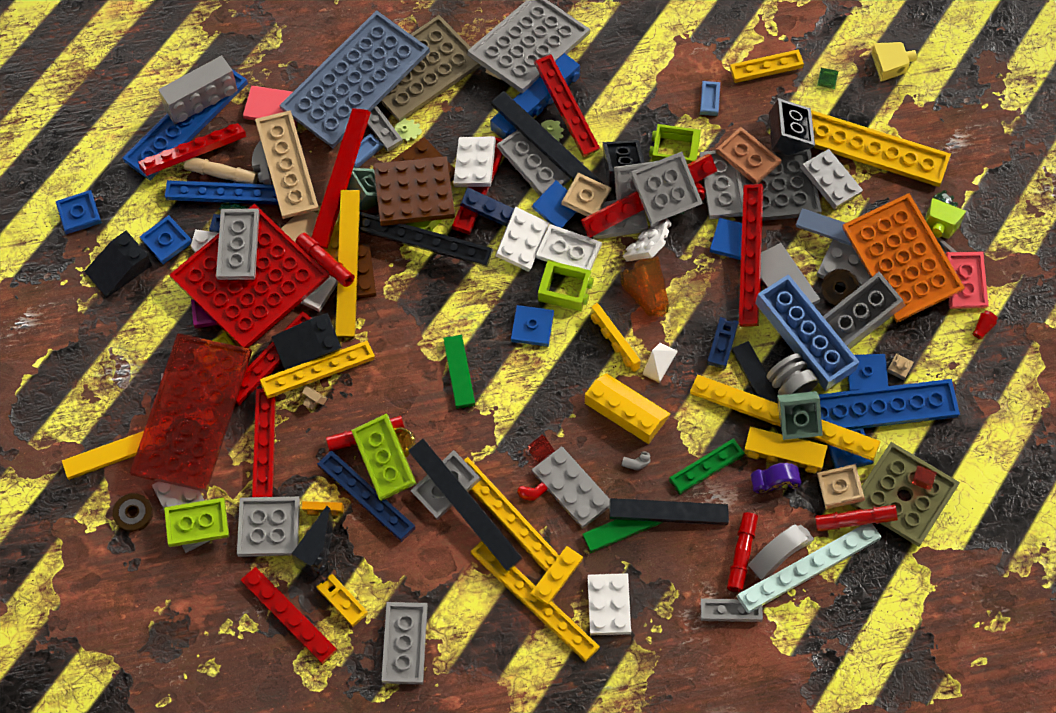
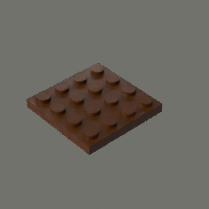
(414, 191)

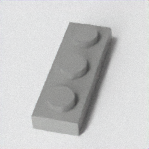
(383, 130)
(728, 611)

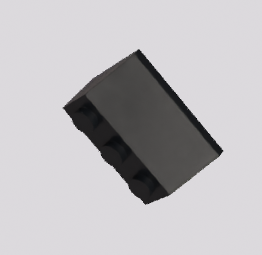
(790, 127)

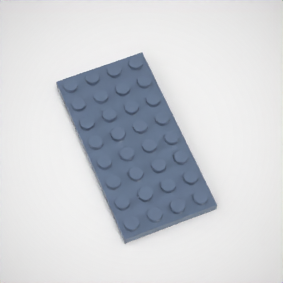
(354, 77)

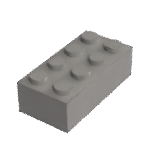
(198, 89)
(864, 310)

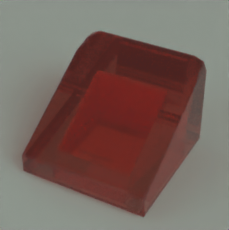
(540, 448)
(924, 478)

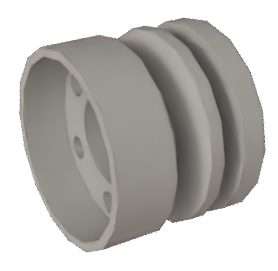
(791, 377)

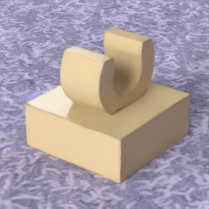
(900, 367)
(313, 398)

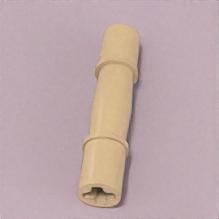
(221, 171)

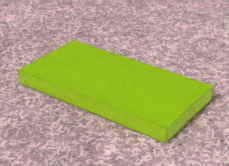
(383, 457)

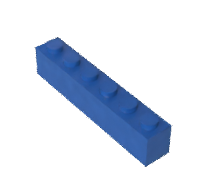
(536, 96)

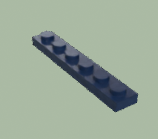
(366, 496)

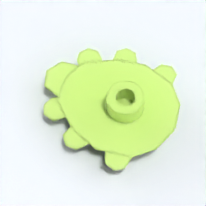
(553, 128)
(408, 129)

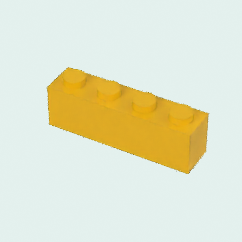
(794, 451)

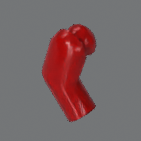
(532, 493)

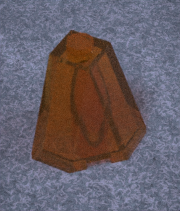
(647, 286)

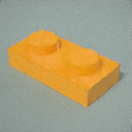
(315, 508)

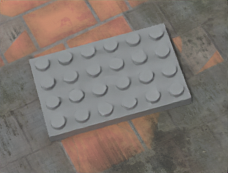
(525, 36)

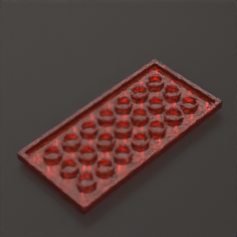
(191, 412)

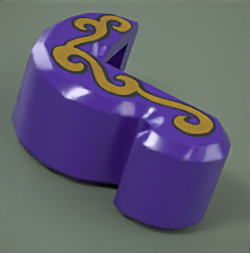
(775, 477)

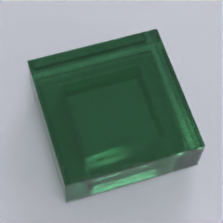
(827, 78)

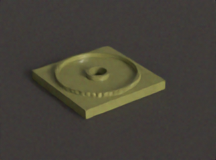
(895, 473)

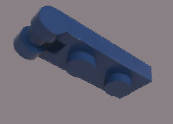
(722, 343)

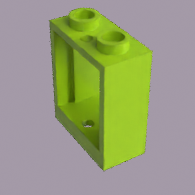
(675, 133)
(562, 300)

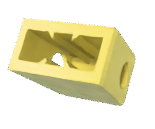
(892, 59)

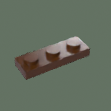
(365, 273)

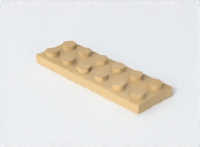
(286, 164)

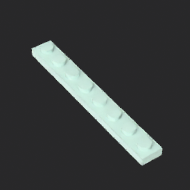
(808, 567)

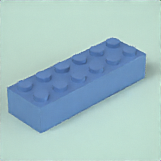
(807, 332)

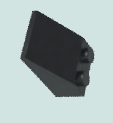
(620, 154)
(118, 264)
(306, 341)
(313, 550)

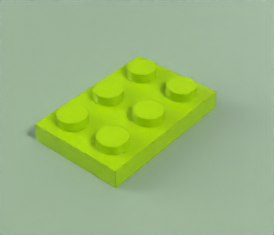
(196, 522)

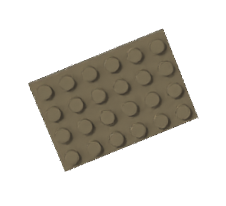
(435, 73)

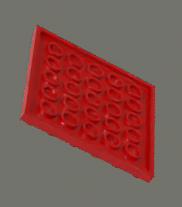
(252, 306)

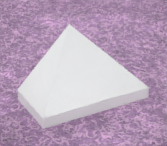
(659, 362)

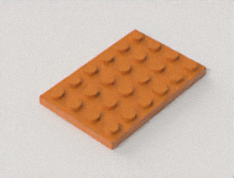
(906, 254)

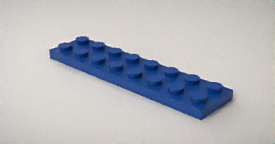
(168, 135)
(890, 405)

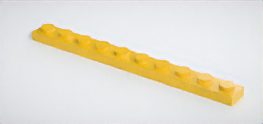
(769, 412)

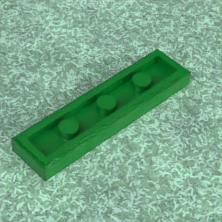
(459, 371)
(706, 466)
(614, 532)

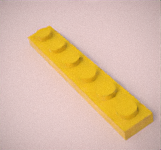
(317, 369)

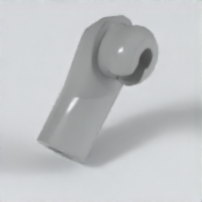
(637, 464)

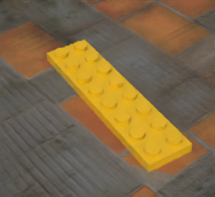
(879, 149)

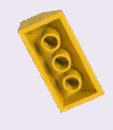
(626, 407)

